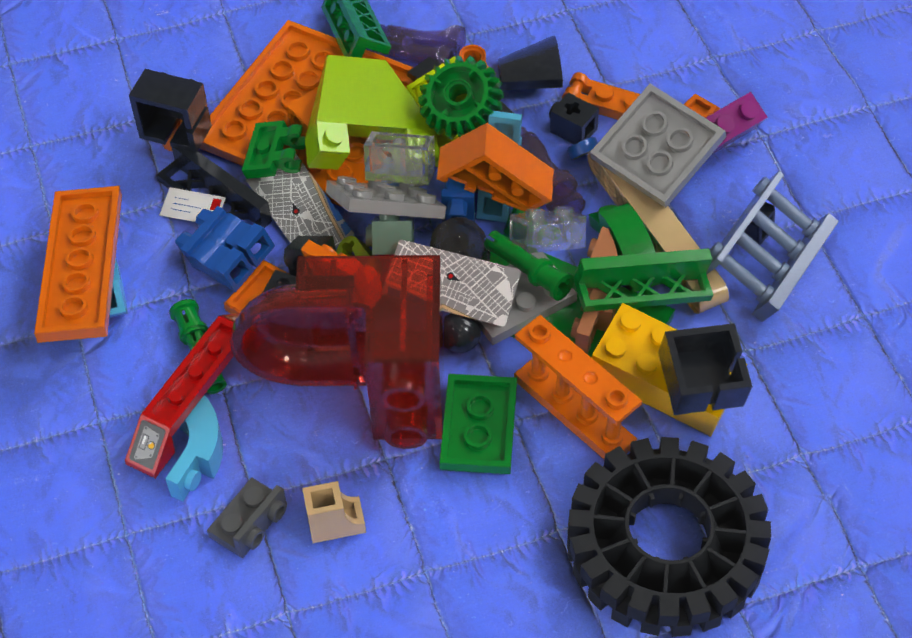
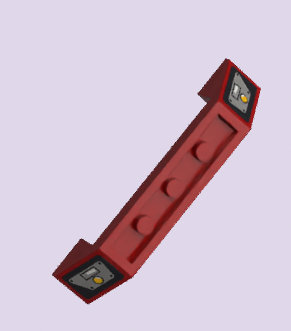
(152, 440)

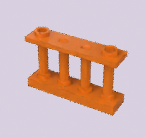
(575, 388)

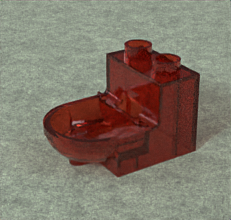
(314, 337)

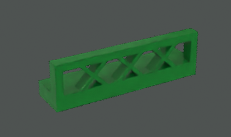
(355, 27)
(640, 272)

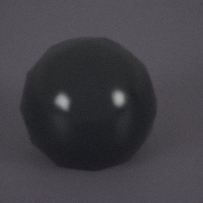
(460, 333)

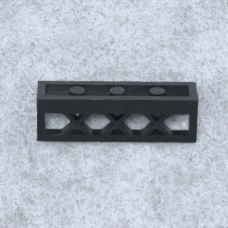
(218, 182)

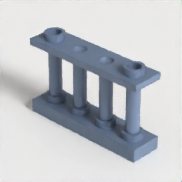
(800, 252)

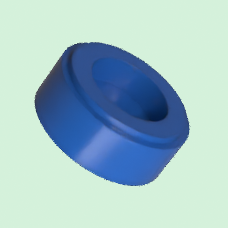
(582, 148)

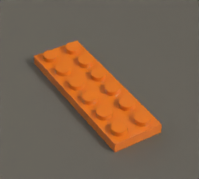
(79, 265)

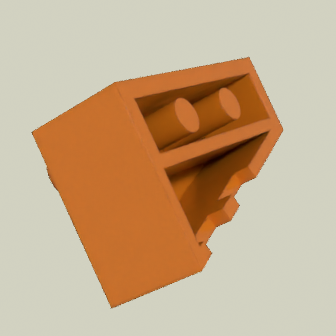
(498, 166)

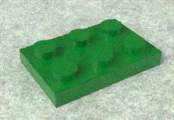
(478, 424)

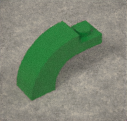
(626, 229)

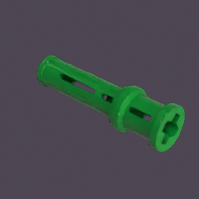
(539, 271)
(191, 330)

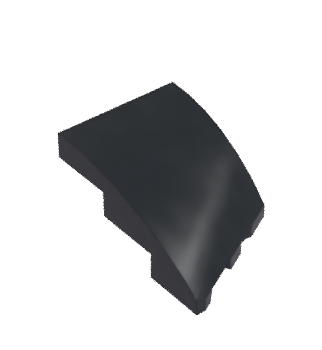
(532, 67)

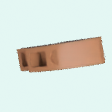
(586, 327)

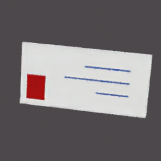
(188, 204)

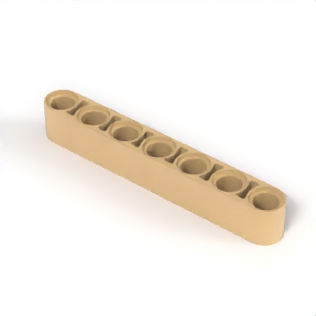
(663, 228)

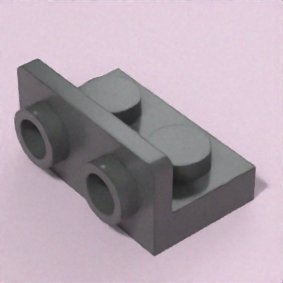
(248, 517)

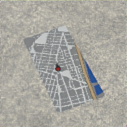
(300, 205)
(471, 284)

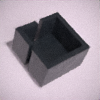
(163, 100)
(698, 369)

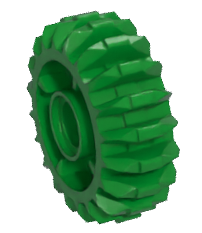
(450, 82)

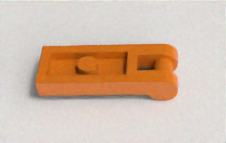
(609, 99)

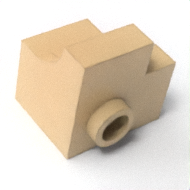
(332, 513)

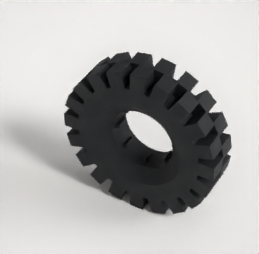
(658, 589)

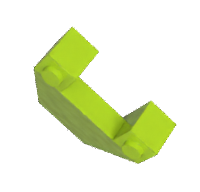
(353, 101)

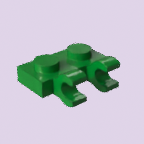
(267, 152)

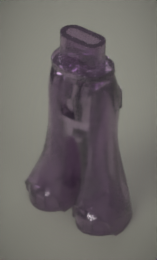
(418, 45)
(563, 183)

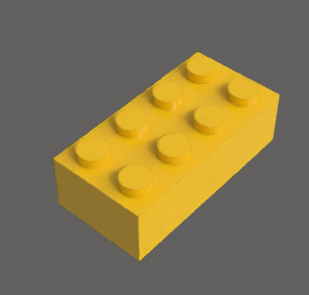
(632, 357)

